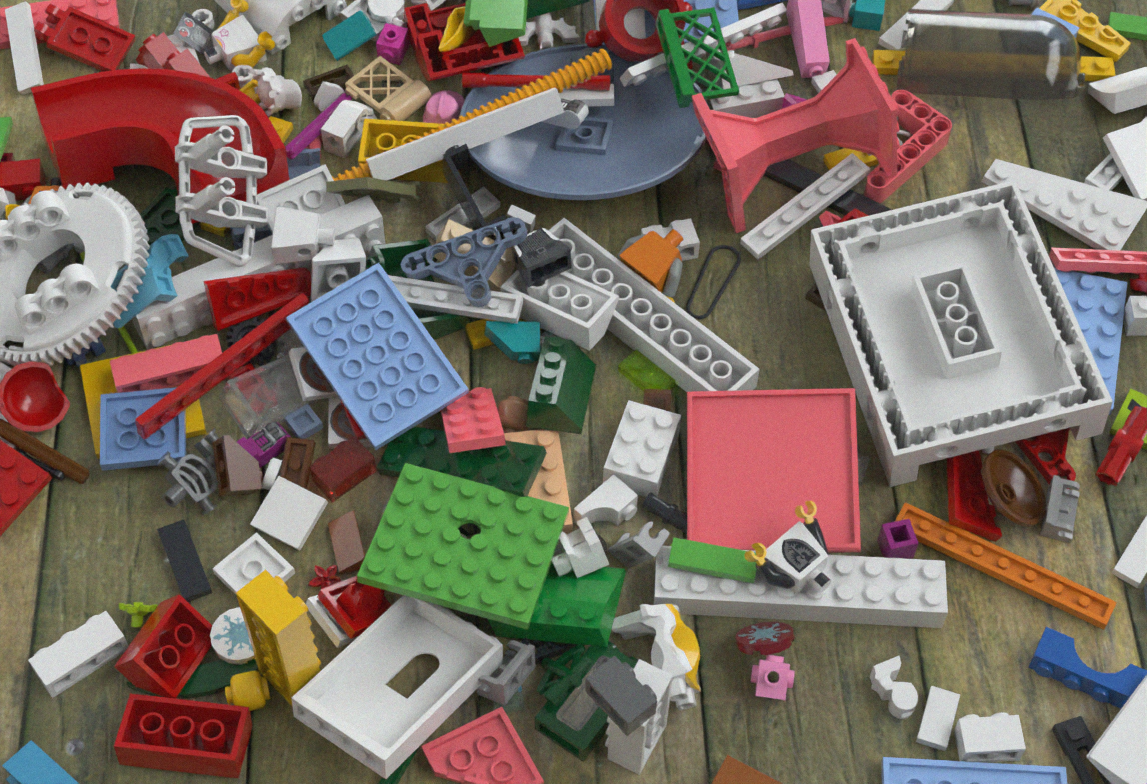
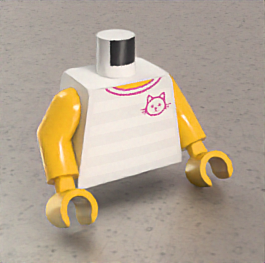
(237, 41)

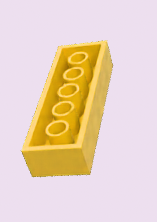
(279, 634)

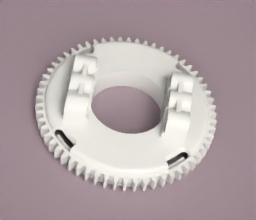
(80, 302)

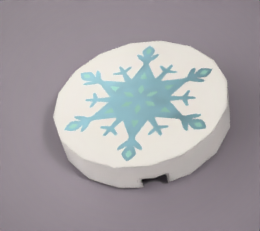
(231, 638)

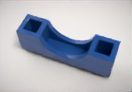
(1058, 659)

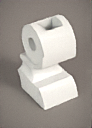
(901, 695)

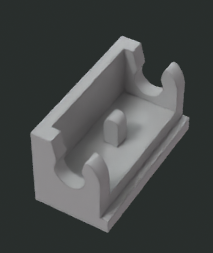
(1060, 509)
(638, 547)
(510, 674)

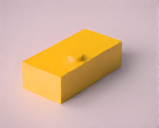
(386, 134)

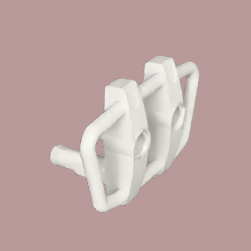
(208, 203)

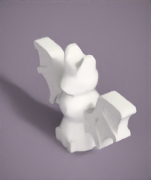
(544, 27)

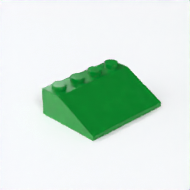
(572, 608)

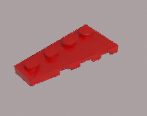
(967, 497)

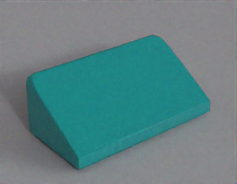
(349, 35)

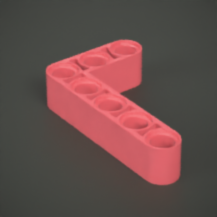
(929, 137)

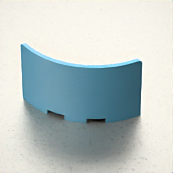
(157, 281)

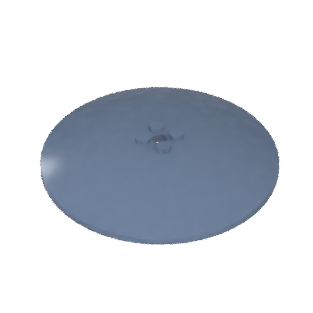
(625, 147)

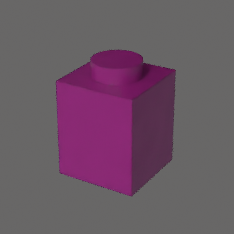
(897, 540)

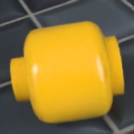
(248, 690)

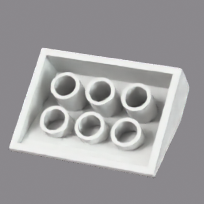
(1123, 746)

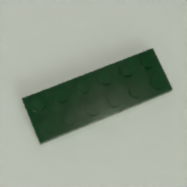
(503, 467)

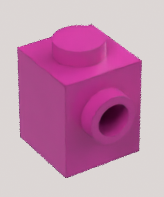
(393, 48)

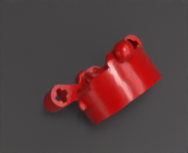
(617, 38)

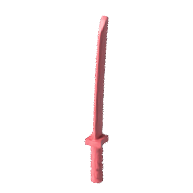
(774, 33)

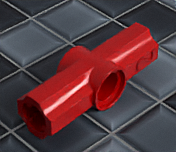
(1124, 447)

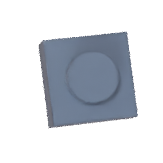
(303, 422)

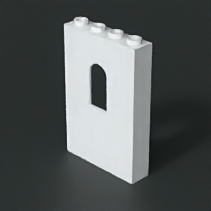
(368, 718)

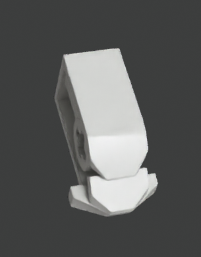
(345, 127)

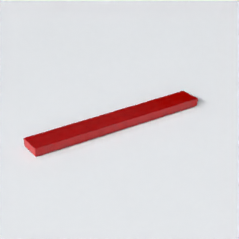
(217, 370)

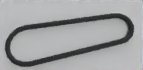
(723, 287)

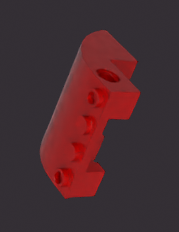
(425, 36)

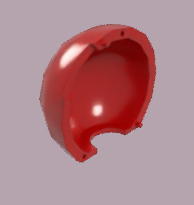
(32, 397)

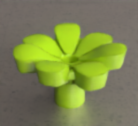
(137, 611)

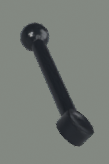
(56, 473)

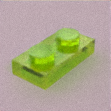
(645, 373)

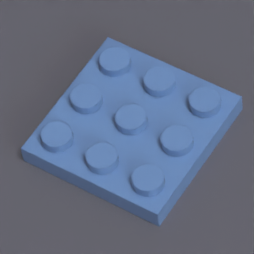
(119, 439)

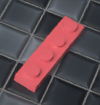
(1099, 260)

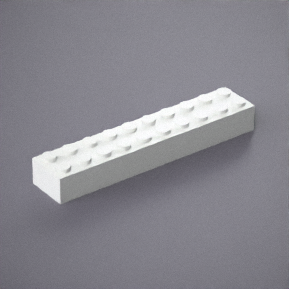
(191, 309)
(656, 324)
(860, 593)

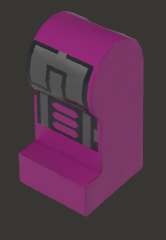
(266, 444)

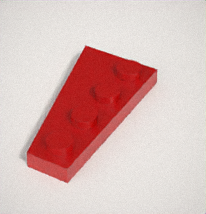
(248, 296)

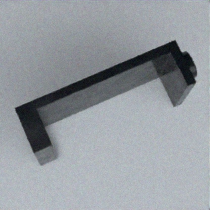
(453, 160)

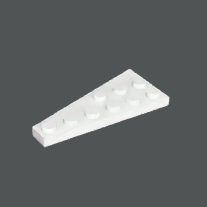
(1084, 211)

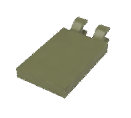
(375, 188)

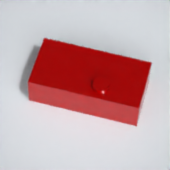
(183, 735)

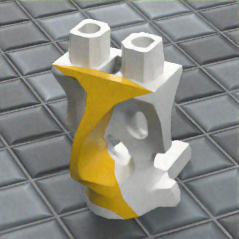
(673, 648)

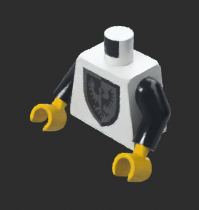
(796, 556)

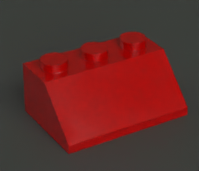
(167, 648)

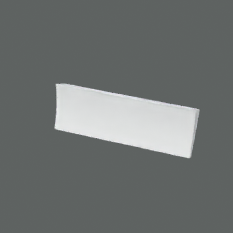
(1121, 91)

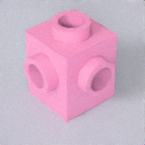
(777, 688)

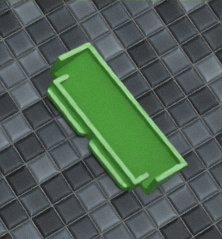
(497, 19)

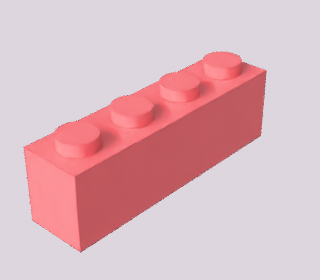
(165, 365)

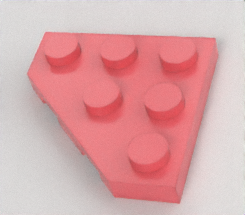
(482, 753)

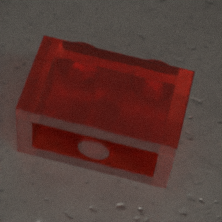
(342, 468)

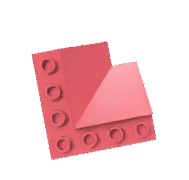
(846, 113)

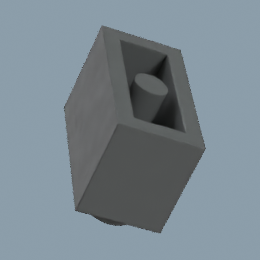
(621, 695)

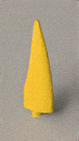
(456, 32)

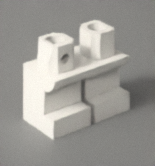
(579, 551)

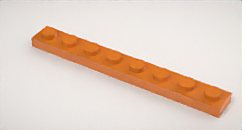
(1009, 567)

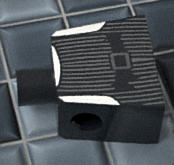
(541, 257)

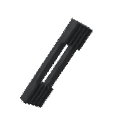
(1073, 737)

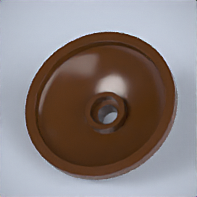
(1013, 488)

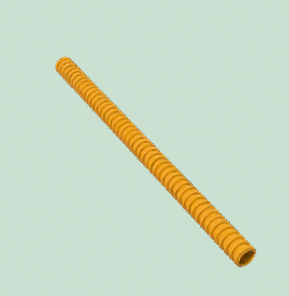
(561, 80)

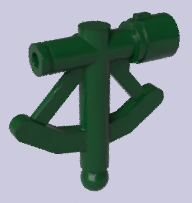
(556, 690)

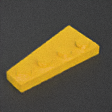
(1091, 33)

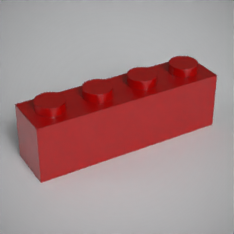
(22, 177)

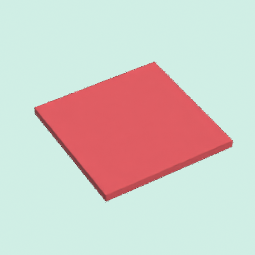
(764, 456)

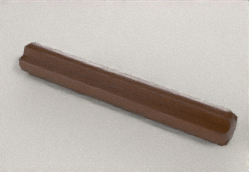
(43, 452)

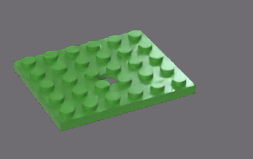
(491, 574)

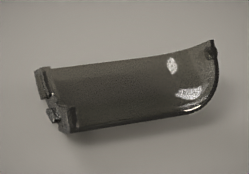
(989, 56)

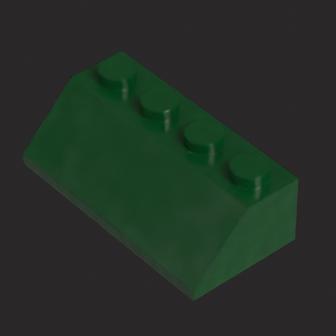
(560, 387)

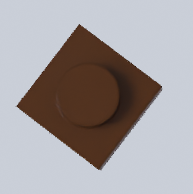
(657, 398)

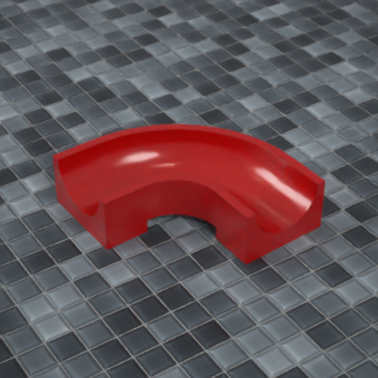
(138, 119)

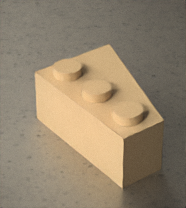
(503, 269)

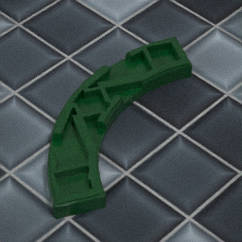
(208, 678)

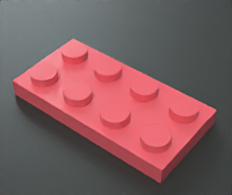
(473, 422)

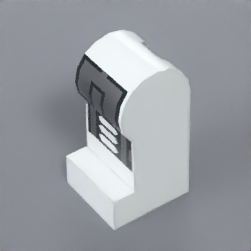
(574, 114)

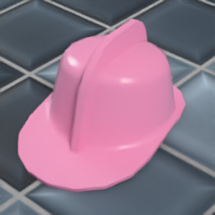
(443, 107)

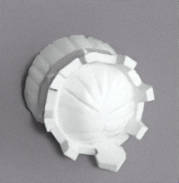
(276, 91)

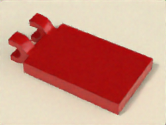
(85, 38)

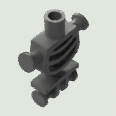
(192, 482)

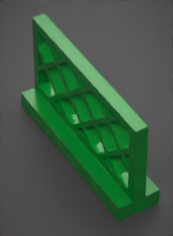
(675, 54)

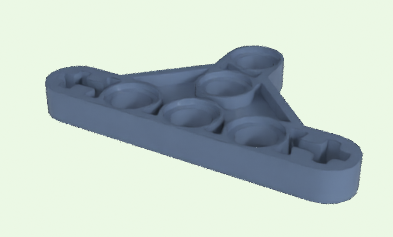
(480, 255)

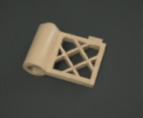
(403, 99)

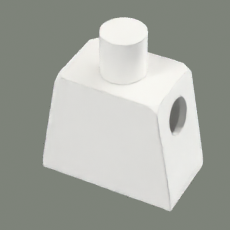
(298, 235)

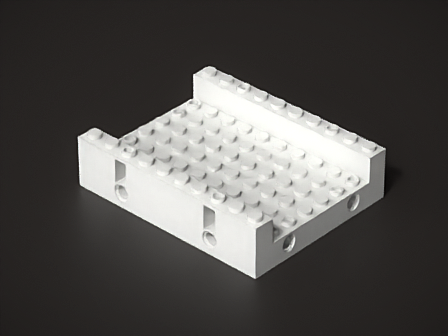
(955, 329)

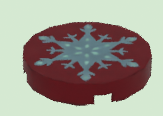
(765, 637)

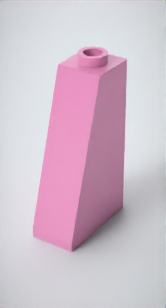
(808, 36)

